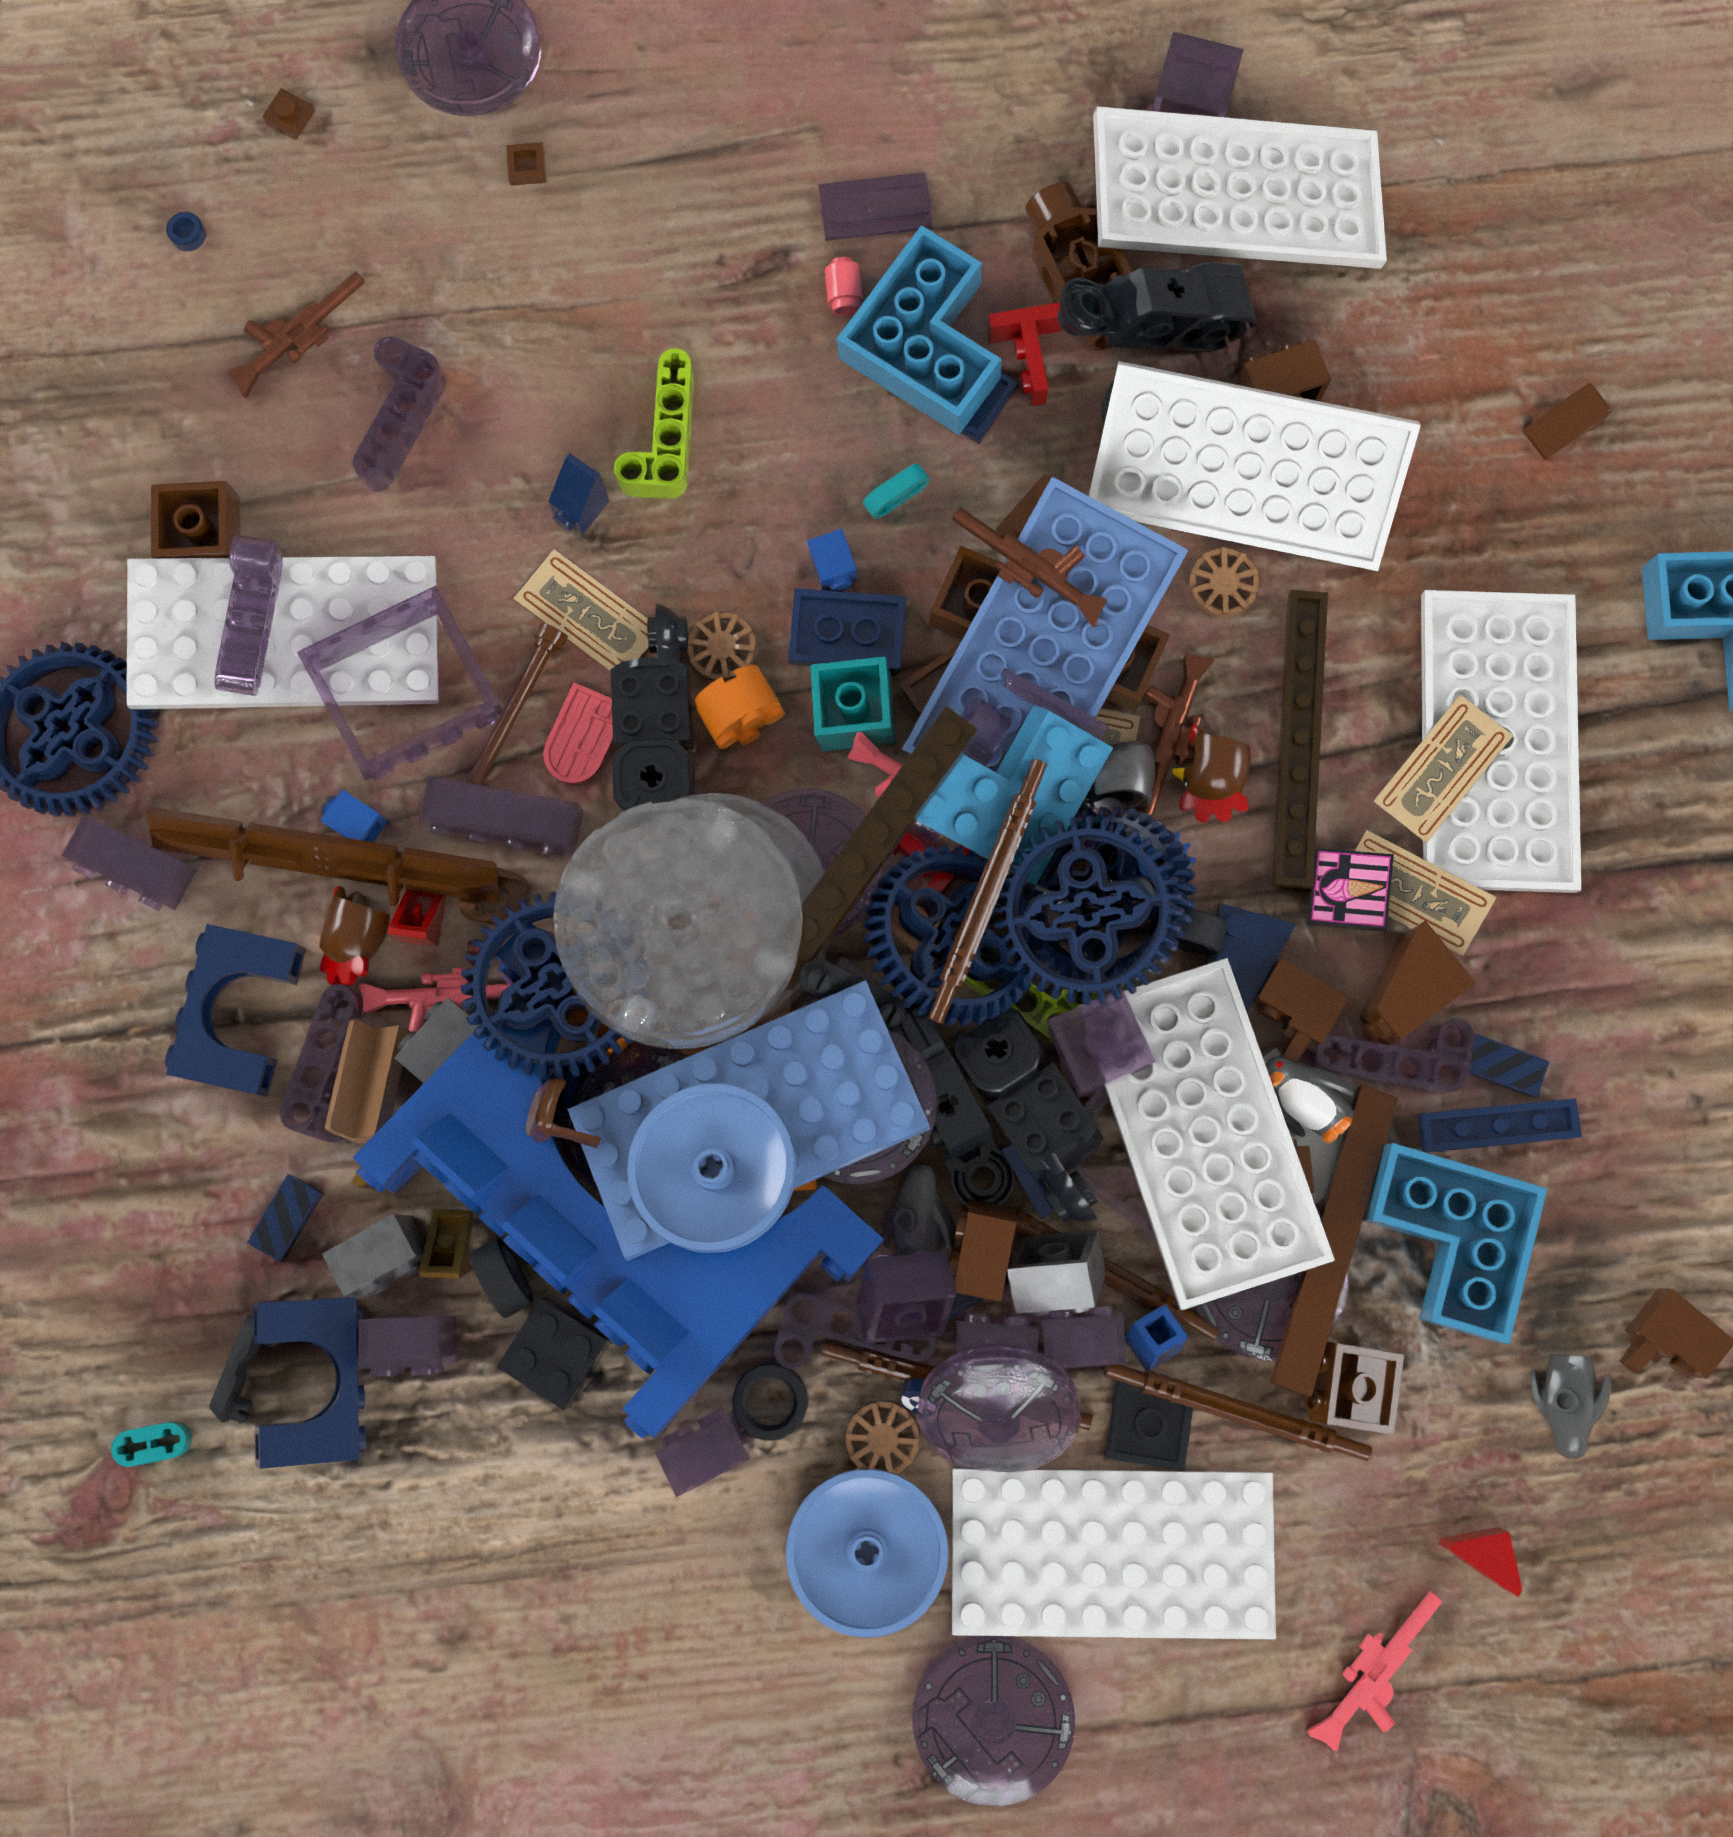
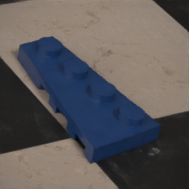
(1251, 946)

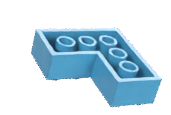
(906, 333)
(1691, 600)
(976, 799)
(1481, 1229)

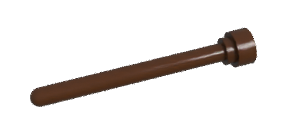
(548, 642)

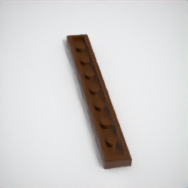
(1341, 1219)

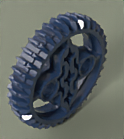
(86, 733)
(1122, 869)
(1141, 912)
(936, 941)
(536, 995)

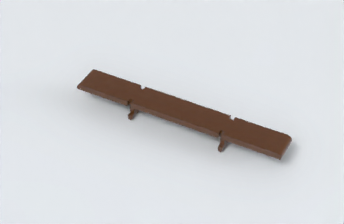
(323, 855)

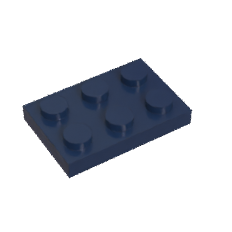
(846, 627)

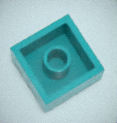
(850, 700)

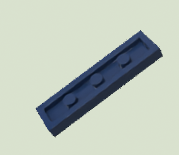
(1499, 1125)

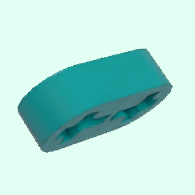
(896, 491)
(150, 1435)

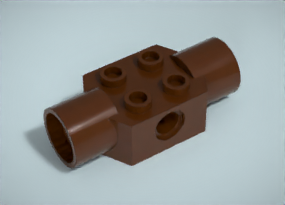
(1069, 244)

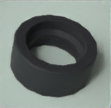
(1202, 935)
(501, 1278)
(741, 1411)

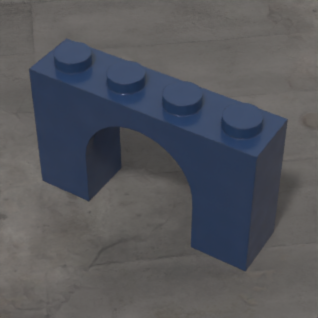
(222, 959)
(335, 1430)

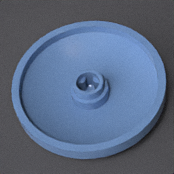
(711, 1168)
(867, 1552)

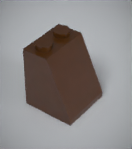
(1413, 986)

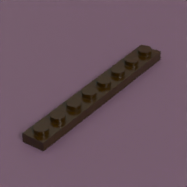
(1300, 740)
(881, 832)

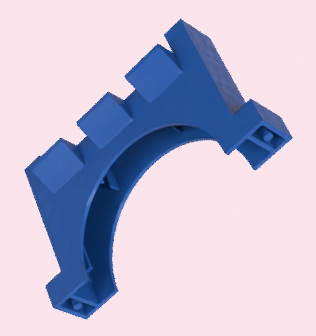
(670, 1305)

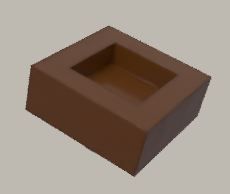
(288, 114)
(526, 163)

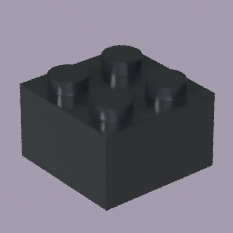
(554, 1353)

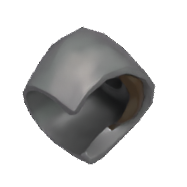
(1125, 777)

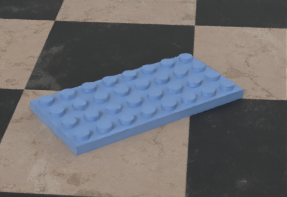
(1048, 635)
(819, 1068)

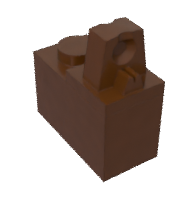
(1304, 1005)
(1677, 1331)

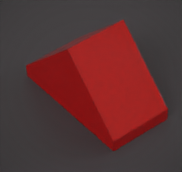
(418, 918)
(1490, 1554)

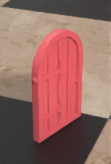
(579, 736)

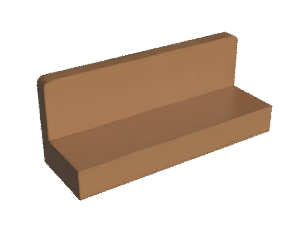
(365, 1081)

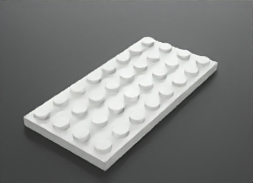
(1238, 188)
(1252, 465)
(181, 613)
(1519, 668)
(1213, 1143)
(1113, 1553)

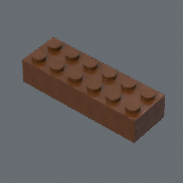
(969, 584)

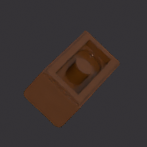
(1568, 421)

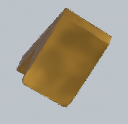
(447, 1244)

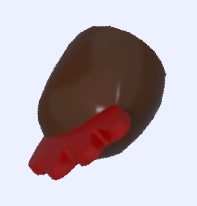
(1215, 776)
(350, 937)

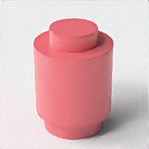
(844, 286)

